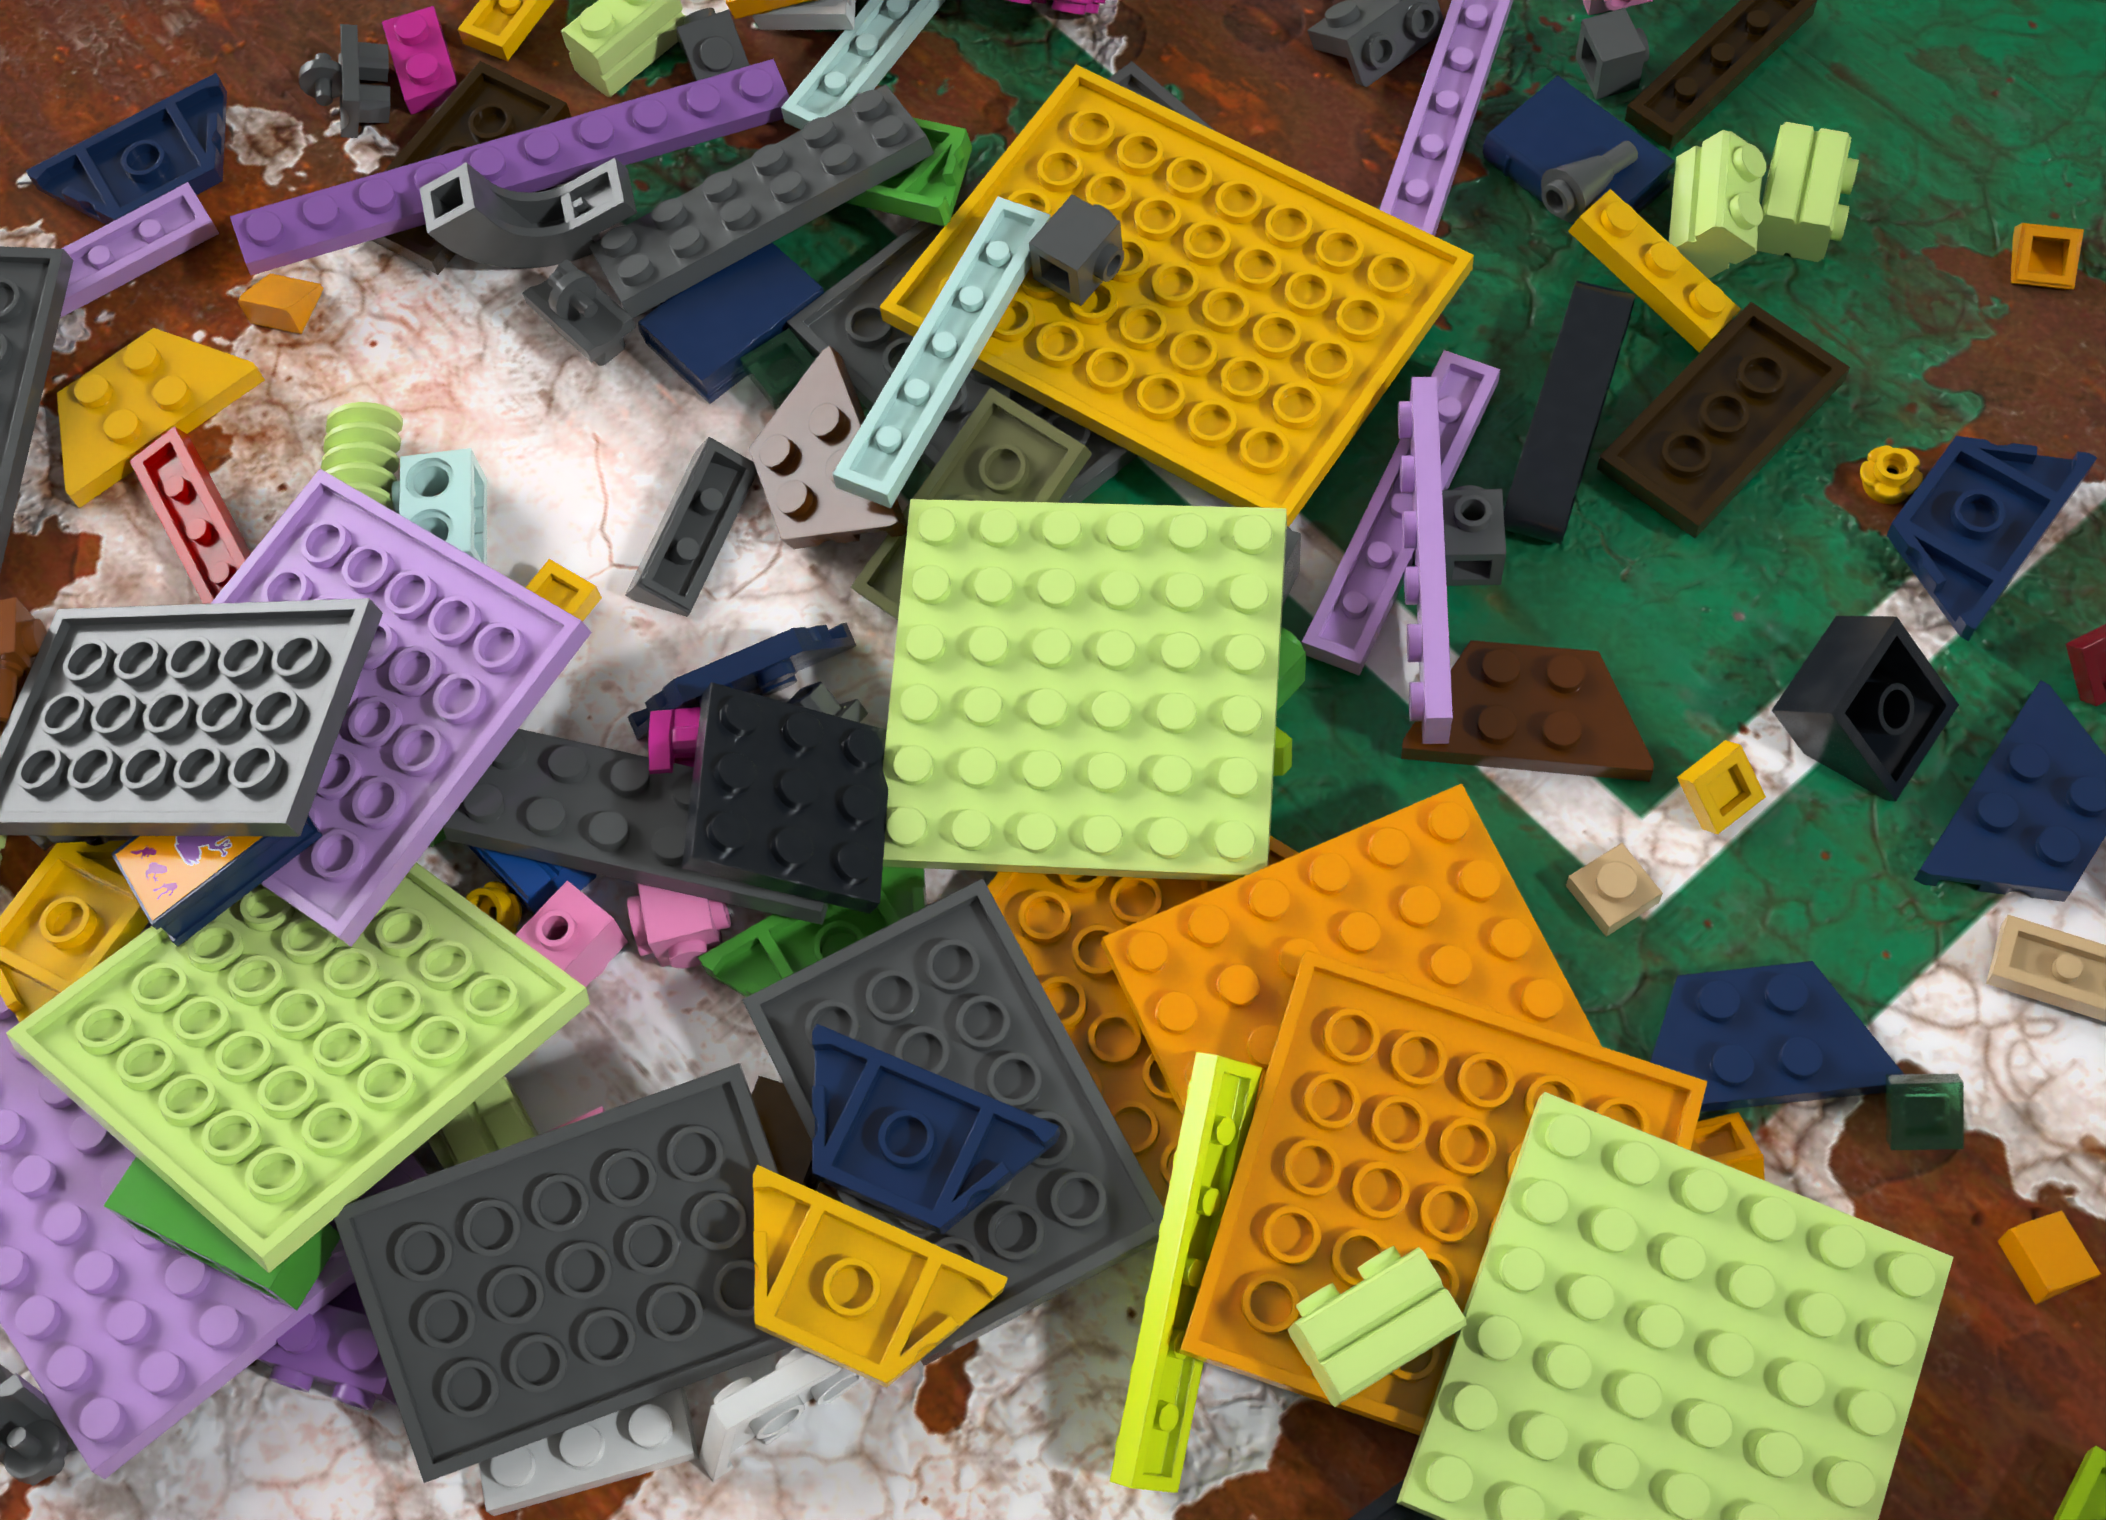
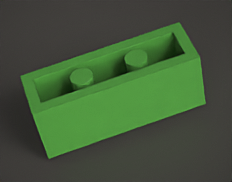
(163, 1214)

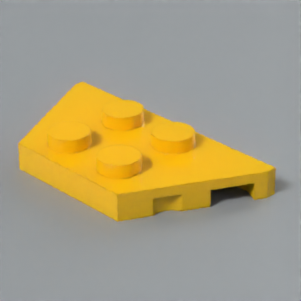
(136, 400)
(64, 924)
(855, 1282)

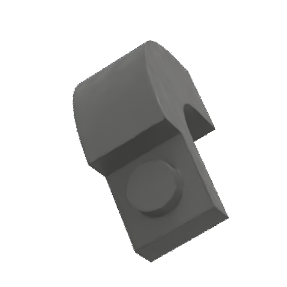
(525, 227)

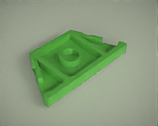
(928, 187)
(787, 945)

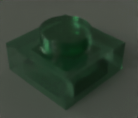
(777, 366)
(1925, 1111)

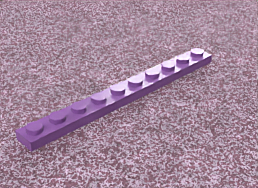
(517, 162)

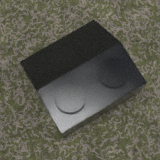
(1867, 703)

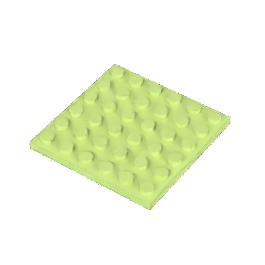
(1085, 689)
(284, 1065)
(1672, 1344)

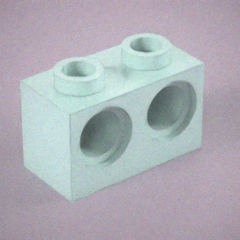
(456, 513)

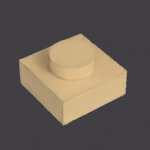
(1614, 889)

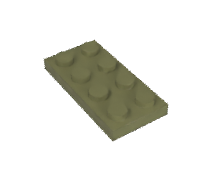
(994, 457)

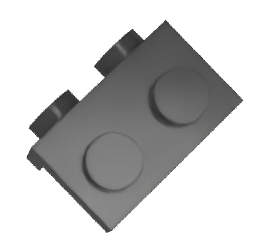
(1376, 33)

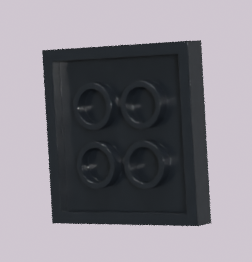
(788, 799)

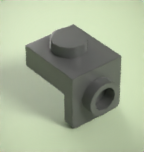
(711, 43)

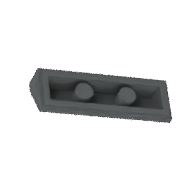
(693, 529)

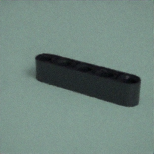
(1568, 412)

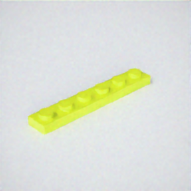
(1162, 1380)

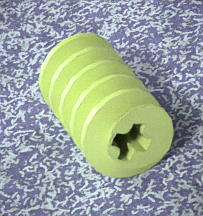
(363, 448)

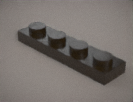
(1714, 67)

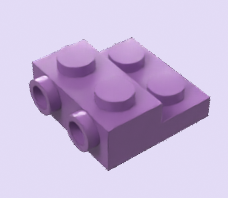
(334, 1350)

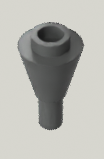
(1577, 185)

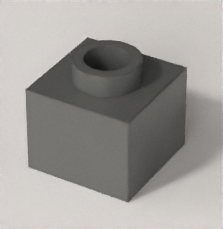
(1611, 53)

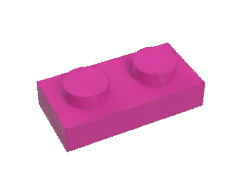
(421, 59)

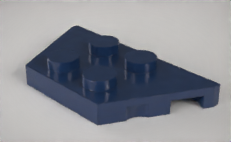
(142, 155)
(1981, 521)
(764, 665)
(2031, 811)
(1769, 1038)
(913, 1135)

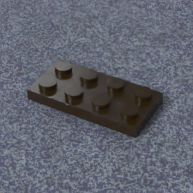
(477, 111)
(1722, 419)

